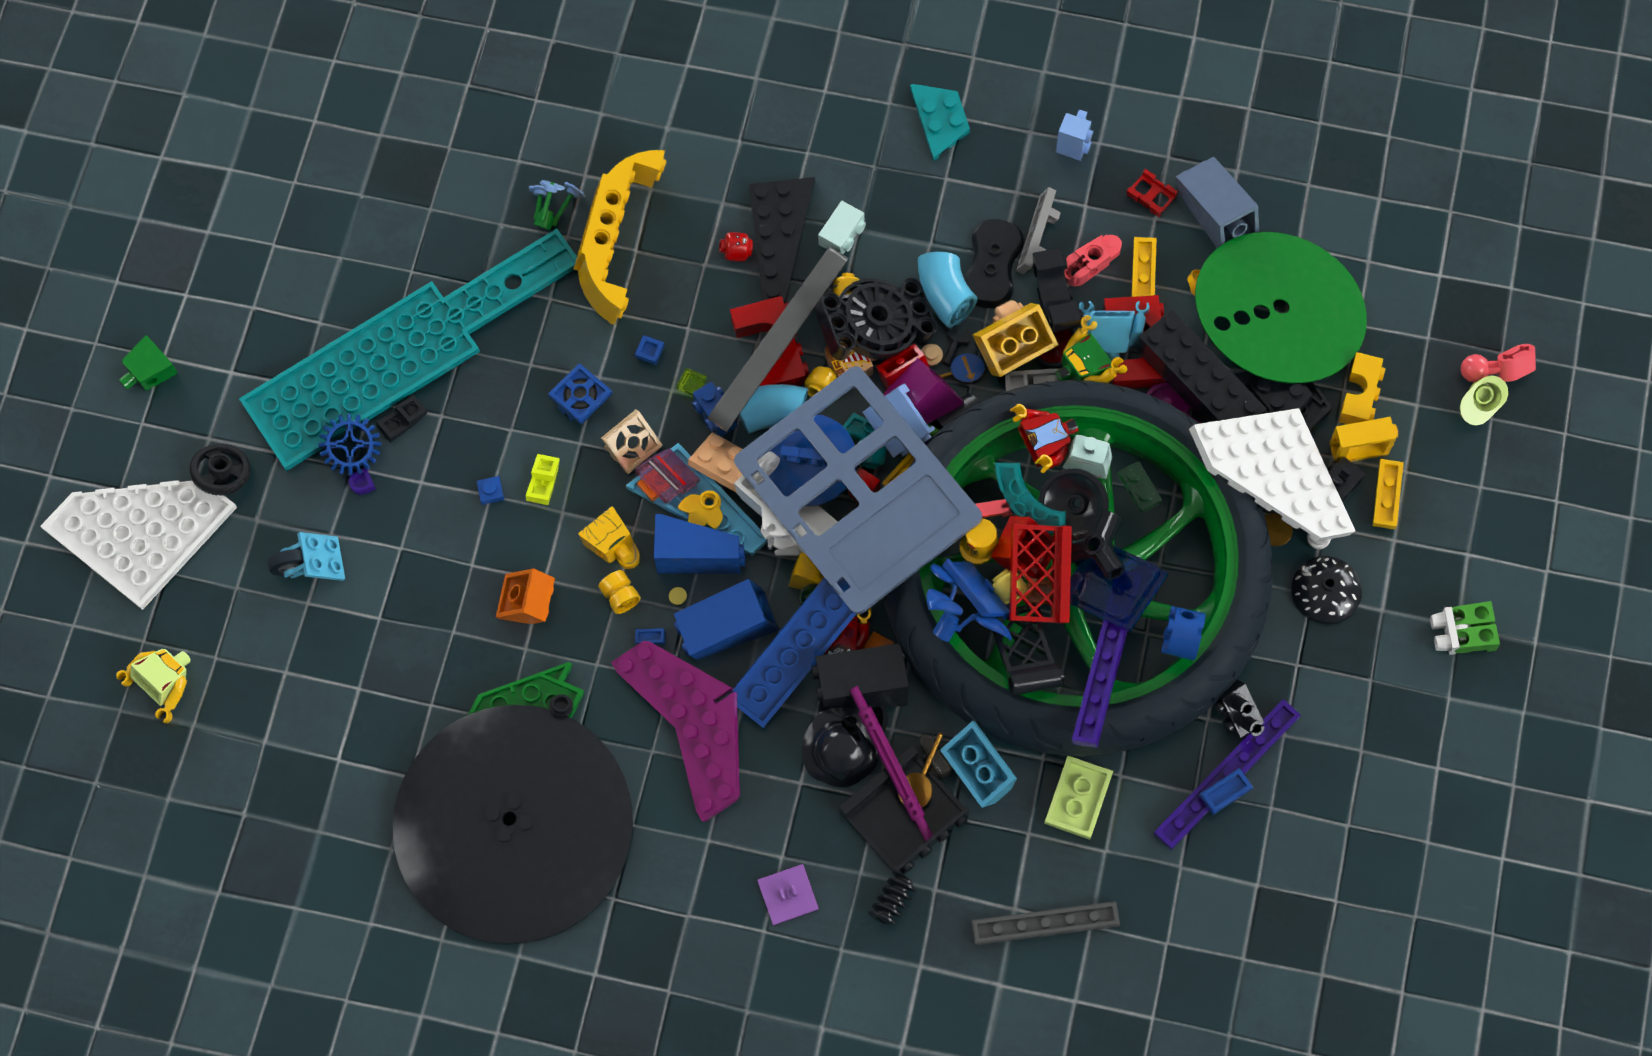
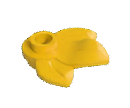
(701, 513)

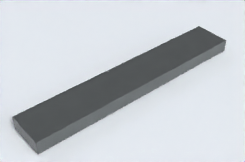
(1045, 923)

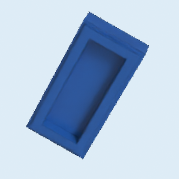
(1226, 791)

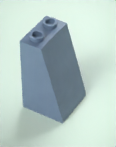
(1218, 202)

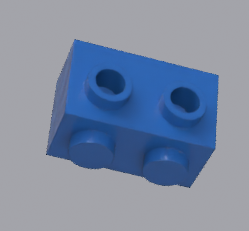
(704, 402)

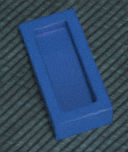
(655, 636)

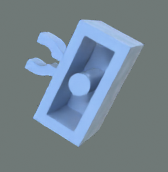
(1074, 135)

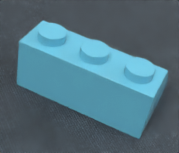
(979, 765)

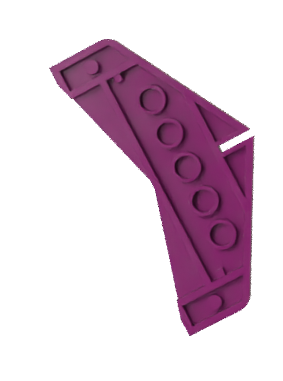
(703, 727)

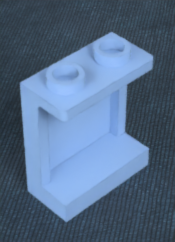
(910, 414)

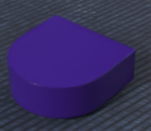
(361, 483)

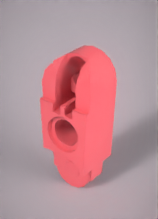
(1103, 247)

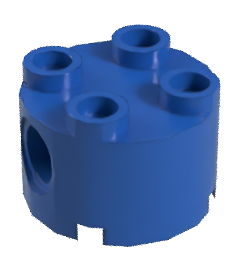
(1183, 633)

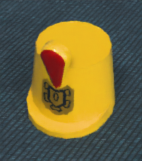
(979, 543)

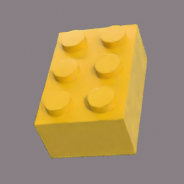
(1015, 339)

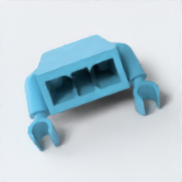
(1116, 329)

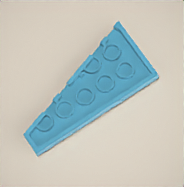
(734, 518)

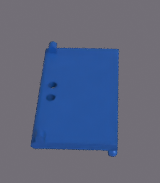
(977, 589)

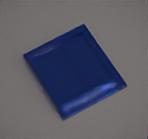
(1120, 599)

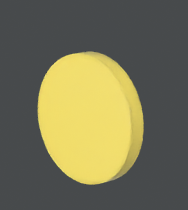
(677, 596)

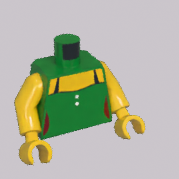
(1086, 359)

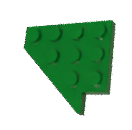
(532, 691)

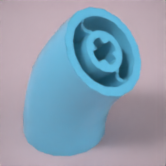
(945, 287)
(771, 405)

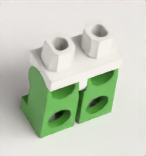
(1466, 628)

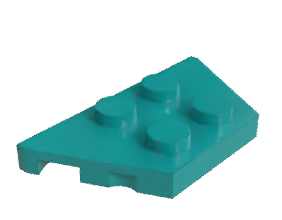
(940, 117)

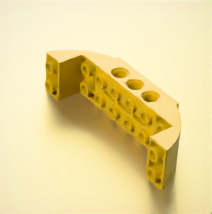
(602, 230)

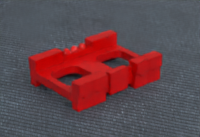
(1156, 188)

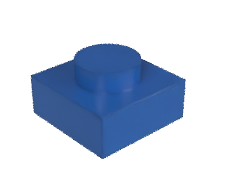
(649, 350)
(490, 490)

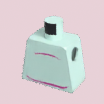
(1089, 455)

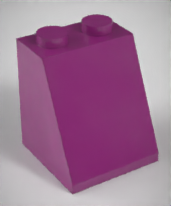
(927, 391)

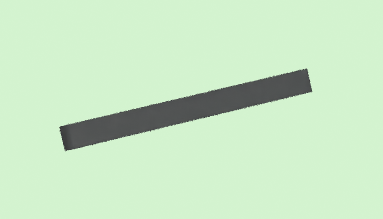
(777, 339)

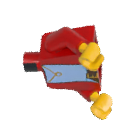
(1044, 435)

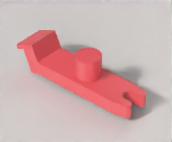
(994, 508)

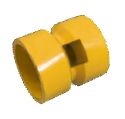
(620, 593)

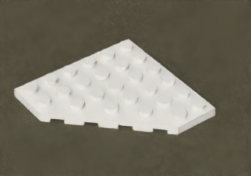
(1278, 466)
(138, 532)

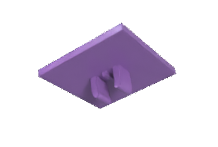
(788, 894)

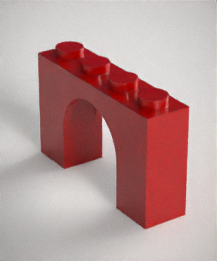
(760, 318)
(1139, 371)

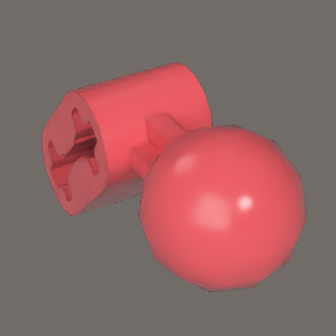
(1510, 365)

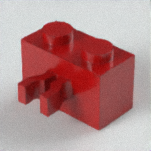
(895, 366)

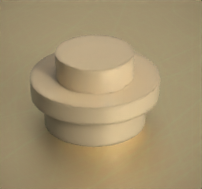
(933, 354)

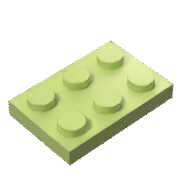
(1078, 797)

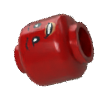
(736, 246)

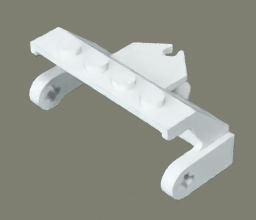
(772, 529)

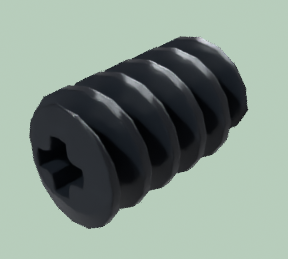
(893, 899)

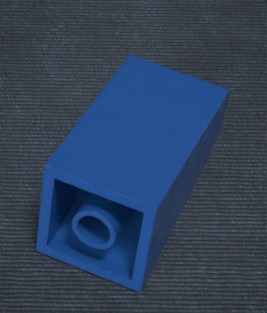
(695, 549)
(725, 620)

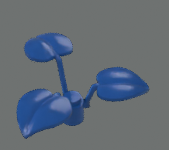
(949, 622)

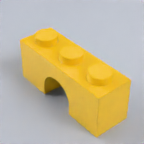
(1365, 372)

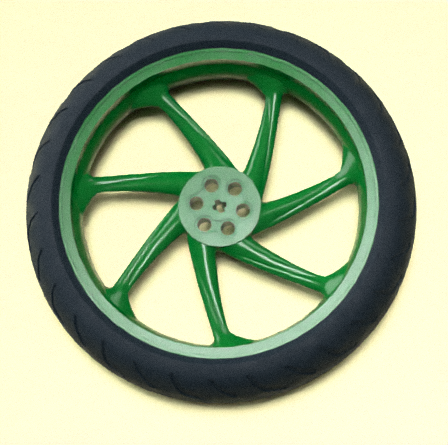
(1136, 711)

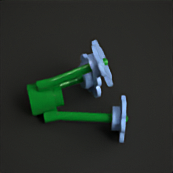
(544, 217)

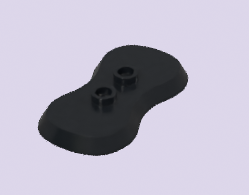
(995, 249)

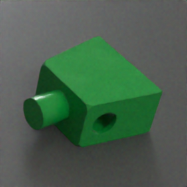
(146, 366)

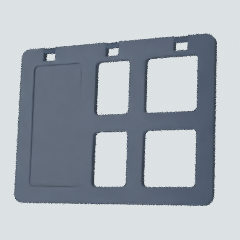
(891, 529)

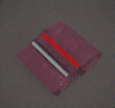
(667, 475)

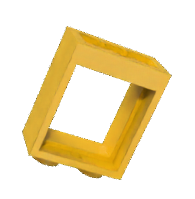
(1363, 439)

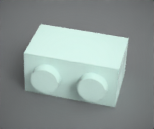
(842, 228)

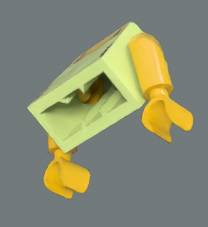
(159, 676)

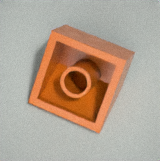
(525, 596)

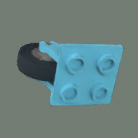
(313, 556)

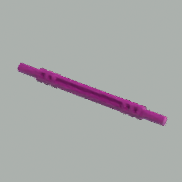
(891, 763)

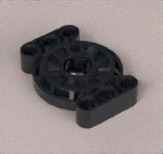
(863, 333)

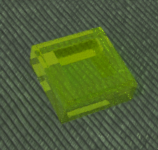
(691, 381)

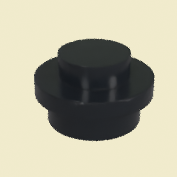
(561, 706)

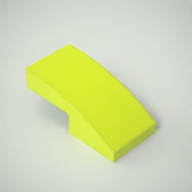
(543, 479)

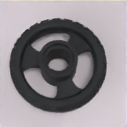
(216, 461)

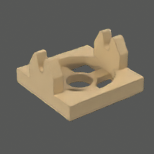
(652, 446)

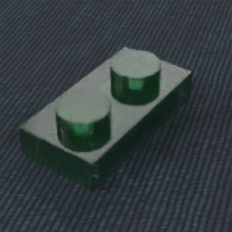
(1139, 487)

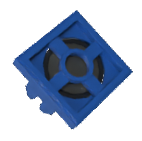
(582, 394)

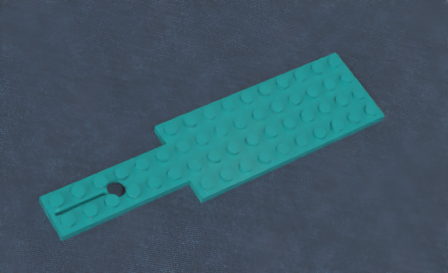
(394, 353)

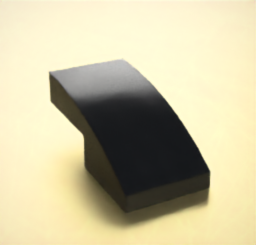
(402, 419)

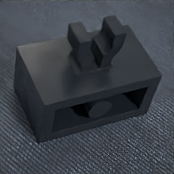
(1345, 477)

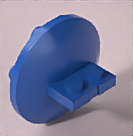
(802, 462)

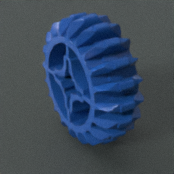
(338, 444)

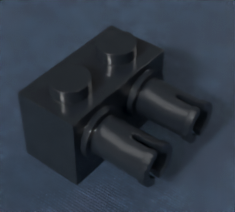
(1239, 711)

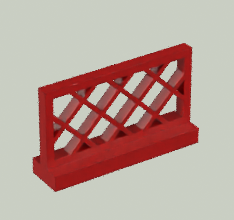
(1060, 573)

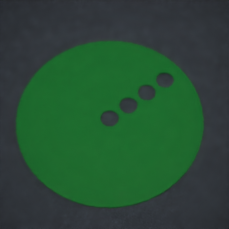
(1298, 346)

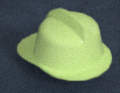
(1483, 400)

